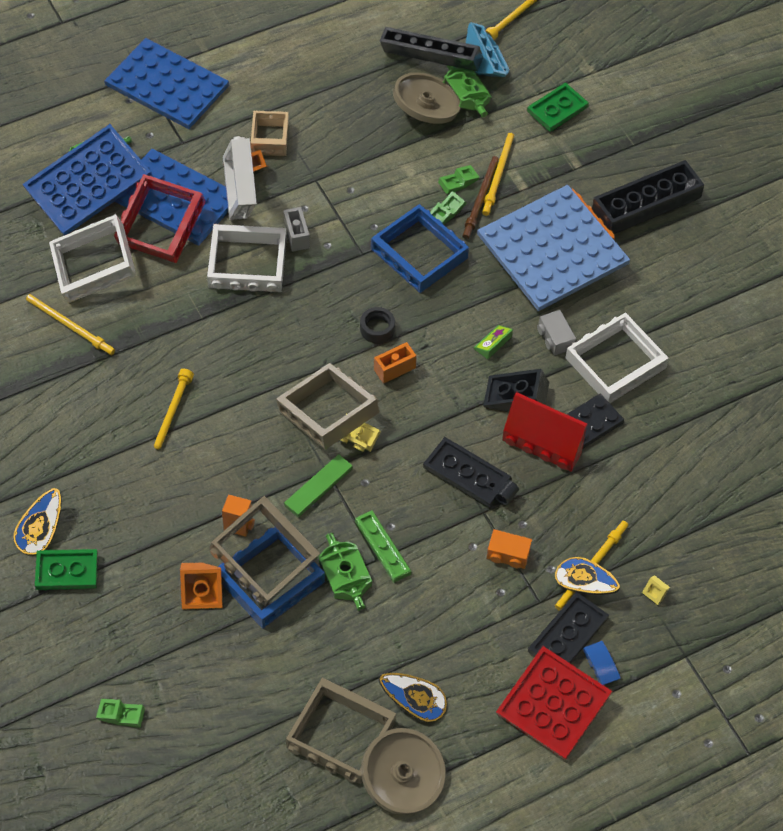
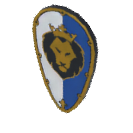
(39, 523)
(585, 577)
(415, 695)

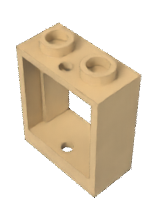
(273, 147)

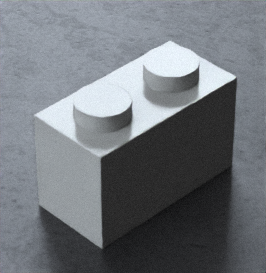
(296, 229)
(556, 332)

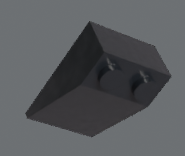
(503, 387)

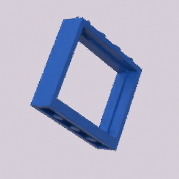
(401, 266)
(285, 601)

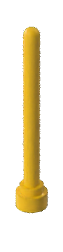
(493, 31)
(184, 378)

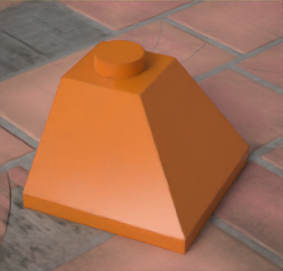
(200, 586)

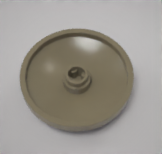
(426, 98)
(403, 771)

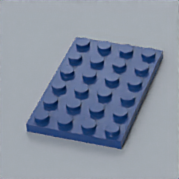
(167, 83)
(86, 179)
(170, 210)

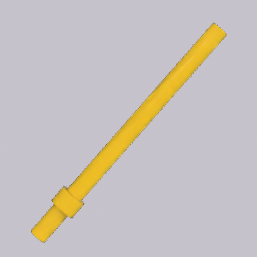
(490, 197)
(97, 342)
(613, 538)

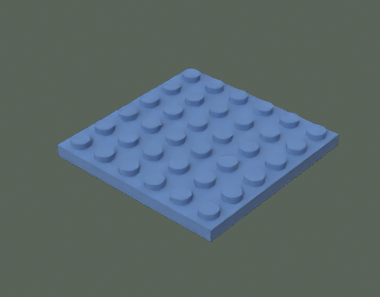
(553, 247)

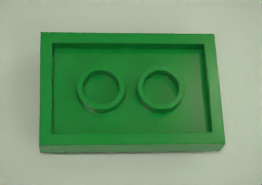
(557, 107)
(66, 569)

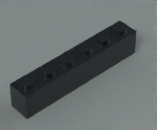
(431, 49)

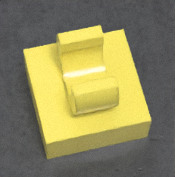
(655, 590)

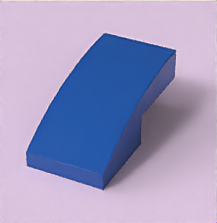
(602, 662)

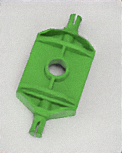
(468, 89)
(345, 584)

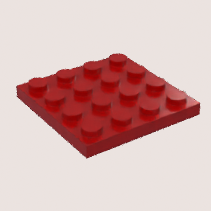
(554, 703)

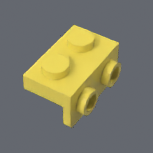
(363, 437)

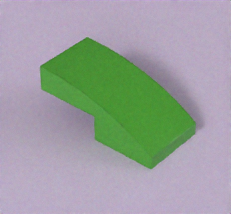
(459, 180)
(448, 208)
(121, 714)

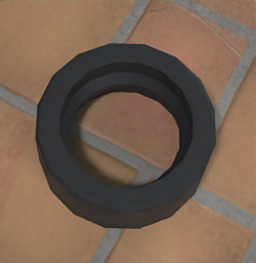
(376, 336)

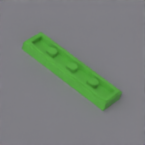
(318, 485)
(383, 546)

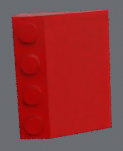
(544, 432)

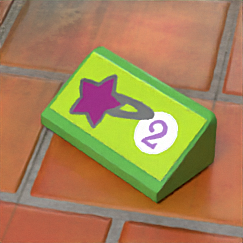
(494, 341)

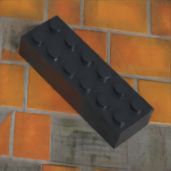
(648, 197)

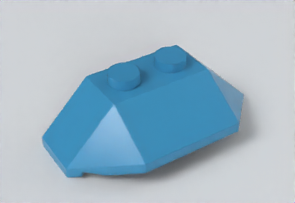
(493, 60)

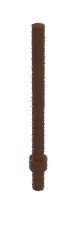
(471, 221)

